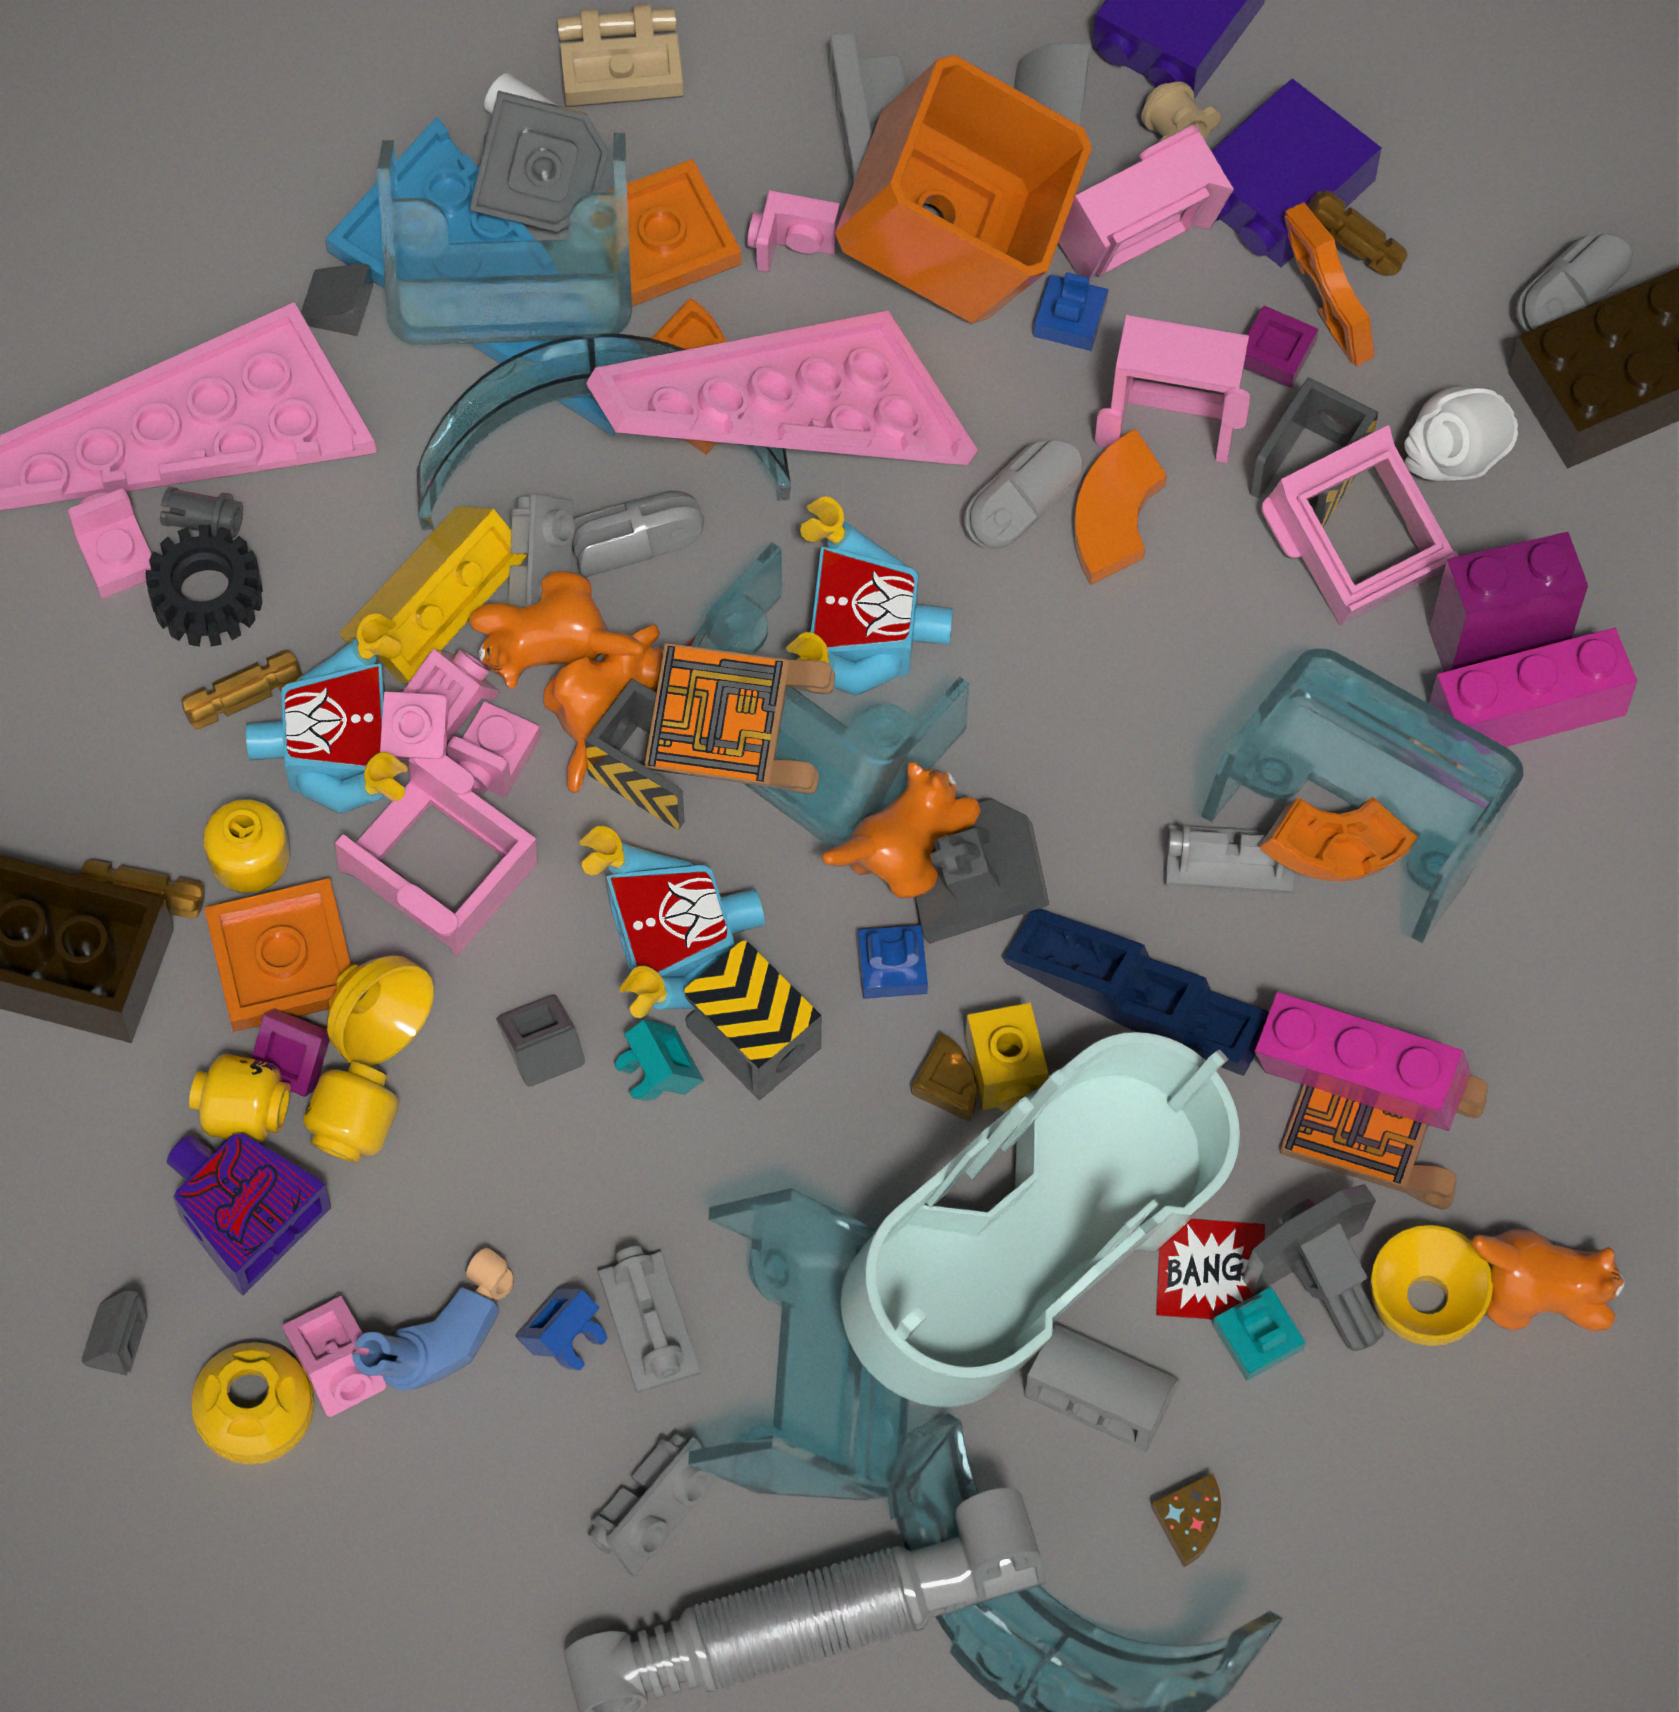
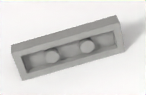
(861, 93)

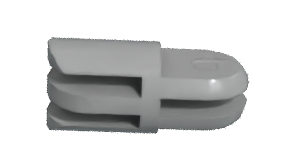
(1574, 280)
(1021, 493)
(635, 531)

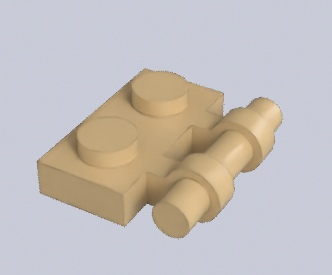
(622, 67)

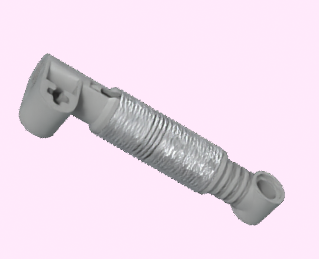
(805, 1616)

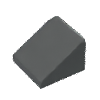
(338, 298)
(541, 1040)
(116, 1333)

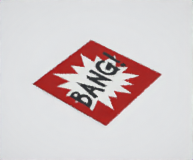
(1205, 1268)

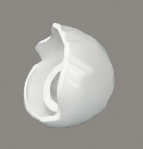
(1460, 434)

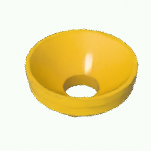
(386, 1016)
(1436, 1257)
(256, 1432)

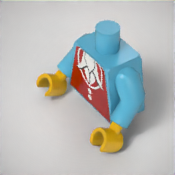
(863, 606)
(335, 726)
(666, 918)

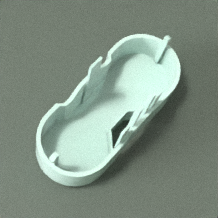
(1105, 1167)

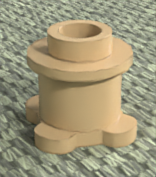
(1173, 109)

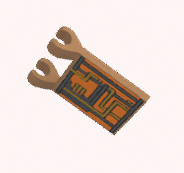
(724, 715)
(1373, 1142)

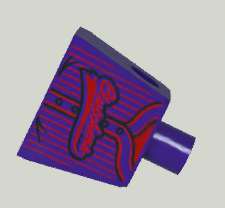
(244, 1204)

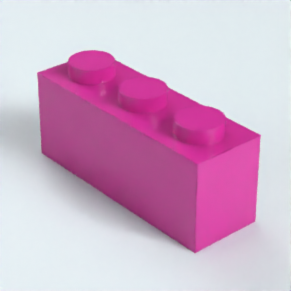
(1540, 689)
(1363, 1061)

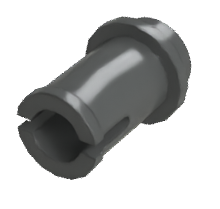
(196, 509)

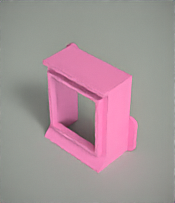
(1145, 204)
(1180, 357)
(1303, 535)
(449, 790)

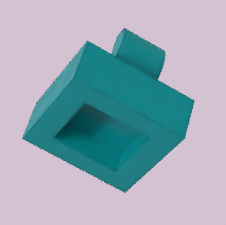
(662, 1058)
(1259, 1333)

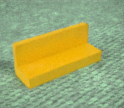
(441, 586)

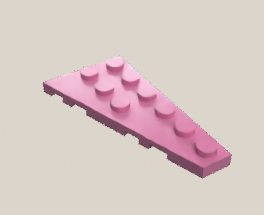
(804, 388)
(212, 412)

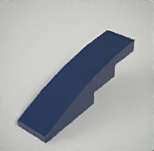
(1133, 990)

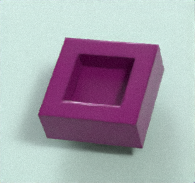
(1279, 345)
(294, 1048)

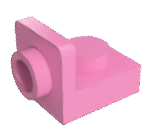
(796, 222)
(110, 541)
(459, 679)
(414, 725)
(495, 748)
(324, 1348)

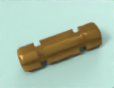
(1358, 233)
(240, 689)
(183, 896)

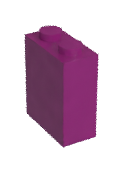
(1507, 601)

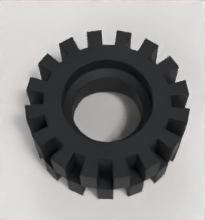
(198, 555)

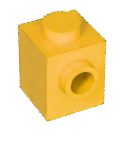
(1005, 1055)

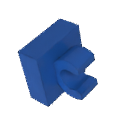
(1071, 311)
(892, 961)
(558, 1323)

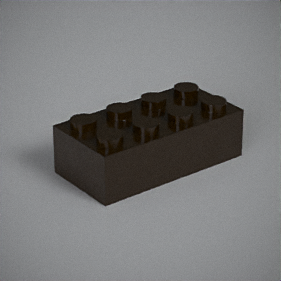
(1604, 370)
(78, 948)

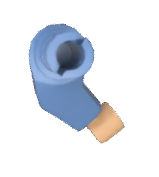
(440, 1348)

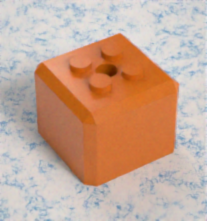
(993, 169)

